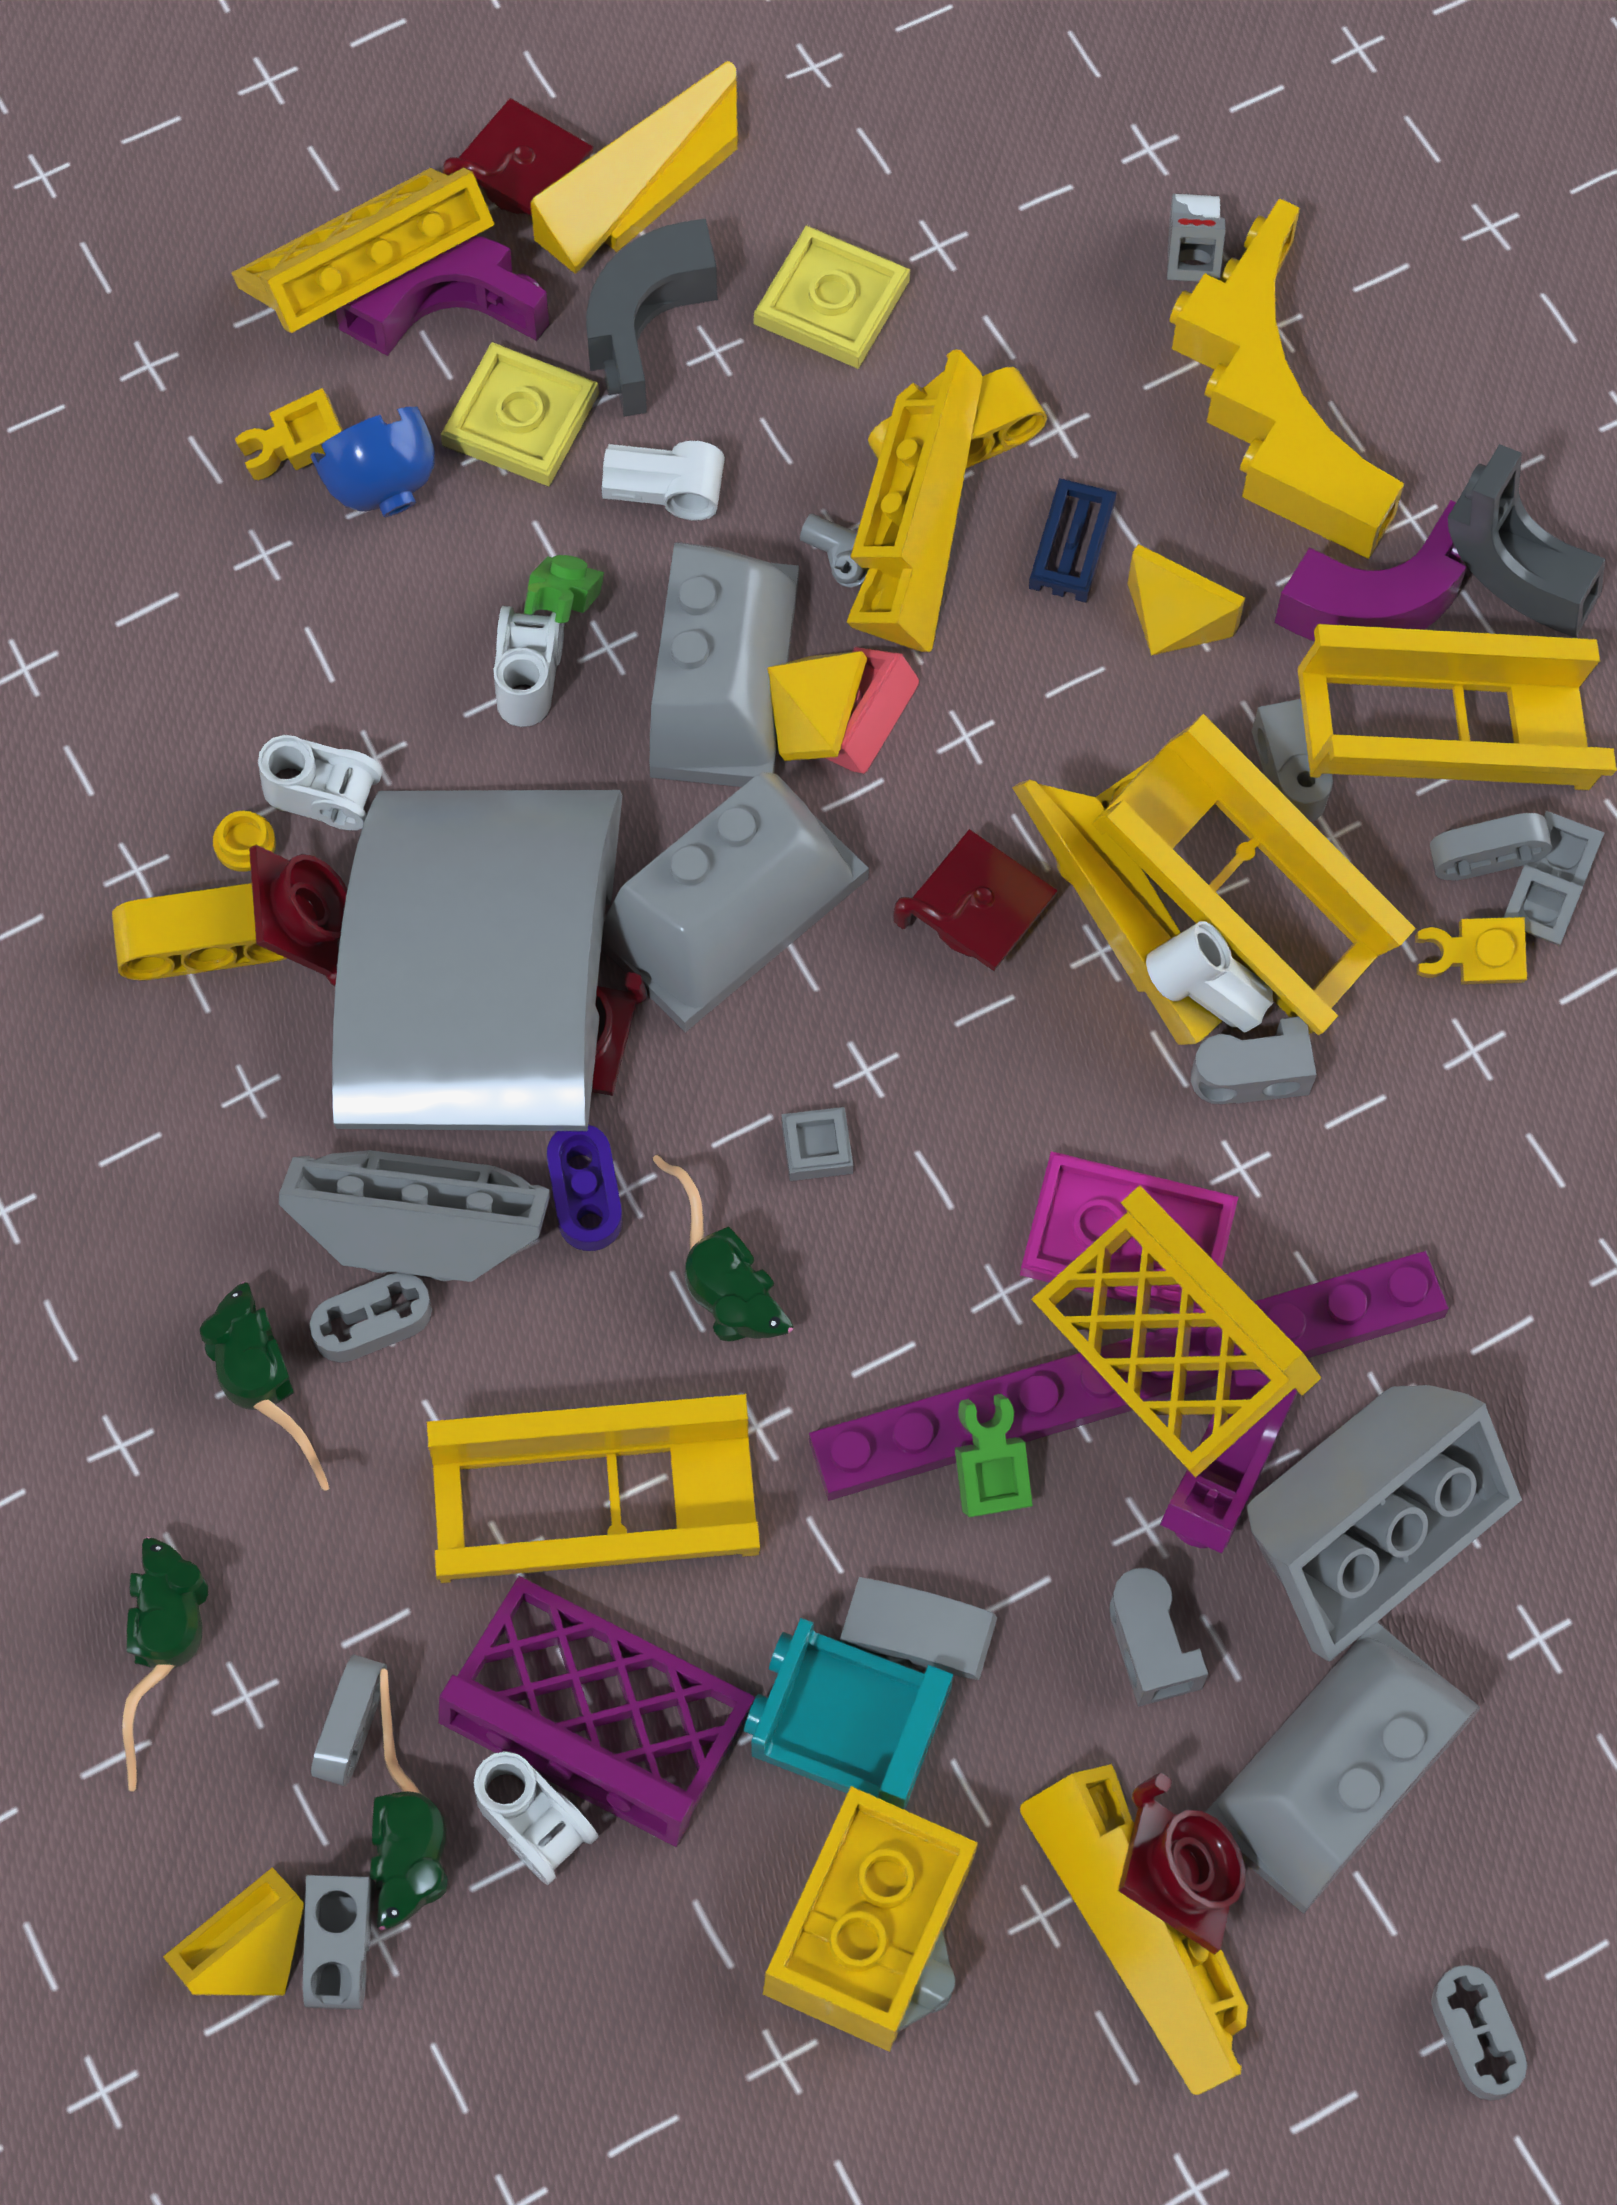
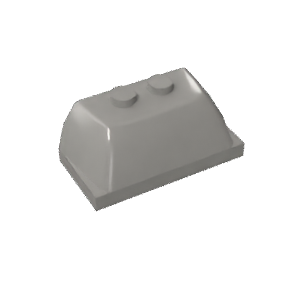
(712, 682)
(728, 898)
(1381, 1508)
(1341, 1765)

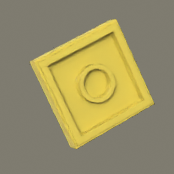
(832, 297)
(520, 414)

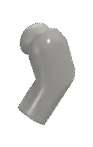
(838, 544)

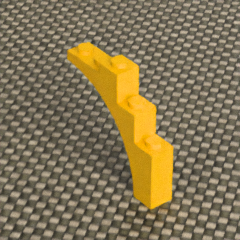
(1293, 456)

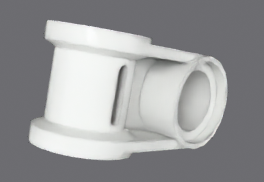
(526, 655)
(327, 782)
(534, 1817)

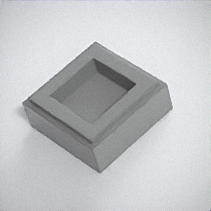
(817, 1144)

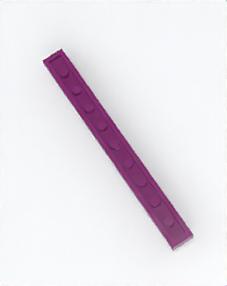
(1073, 1393)

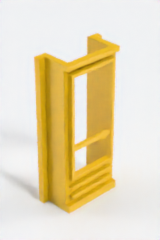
(1535, 671)
(1175, 793)
(708, 1474)

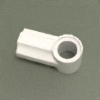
(680, 479)
(1202, 967)

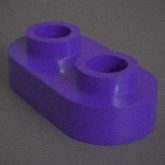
(586, 1189)

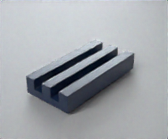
(1061, 580)

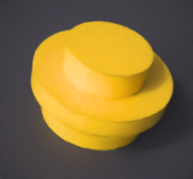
(239, 833)

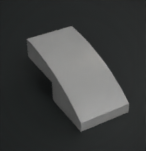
(1553, 885)
(919, 1627)

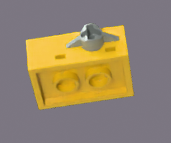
(872, 1922)

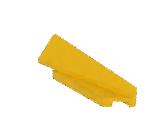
(639, 172)
(915, 507)
(1115, 896)
(1174, 1981)

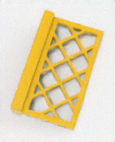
(366, 246)
(1224, 1307)

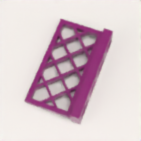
(568, 1758)

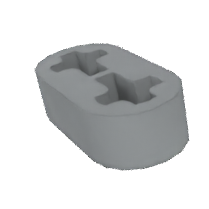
(1490, 846)
(364, 1304)
(348, 1721)
(1493, 2026)

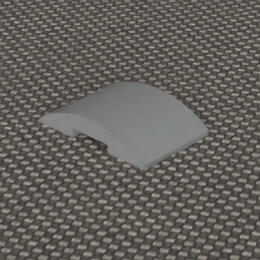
(473, 960)

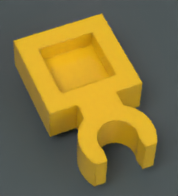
(296, 434)
(1485, 951)

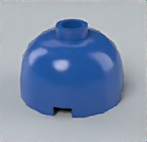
(378, 463)

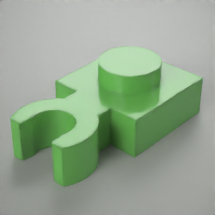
(561, 586)
(993, 1469)

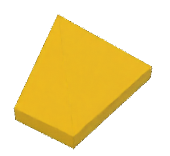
(1178, 604)
(814, 703)
(244, 1944)

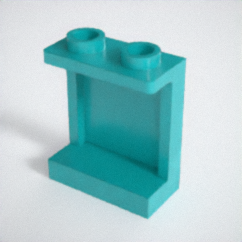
(847, 1716)

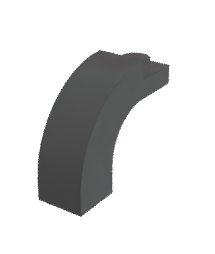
(640, 282)
(1516, 555)

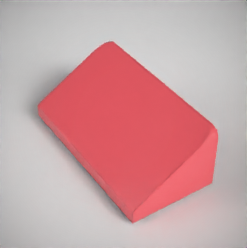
(880, 700)

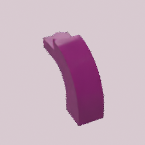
(466, 276)
(1395, 597)
(1210, 1506)

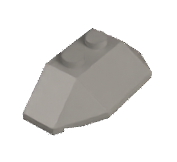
(413, 1212)

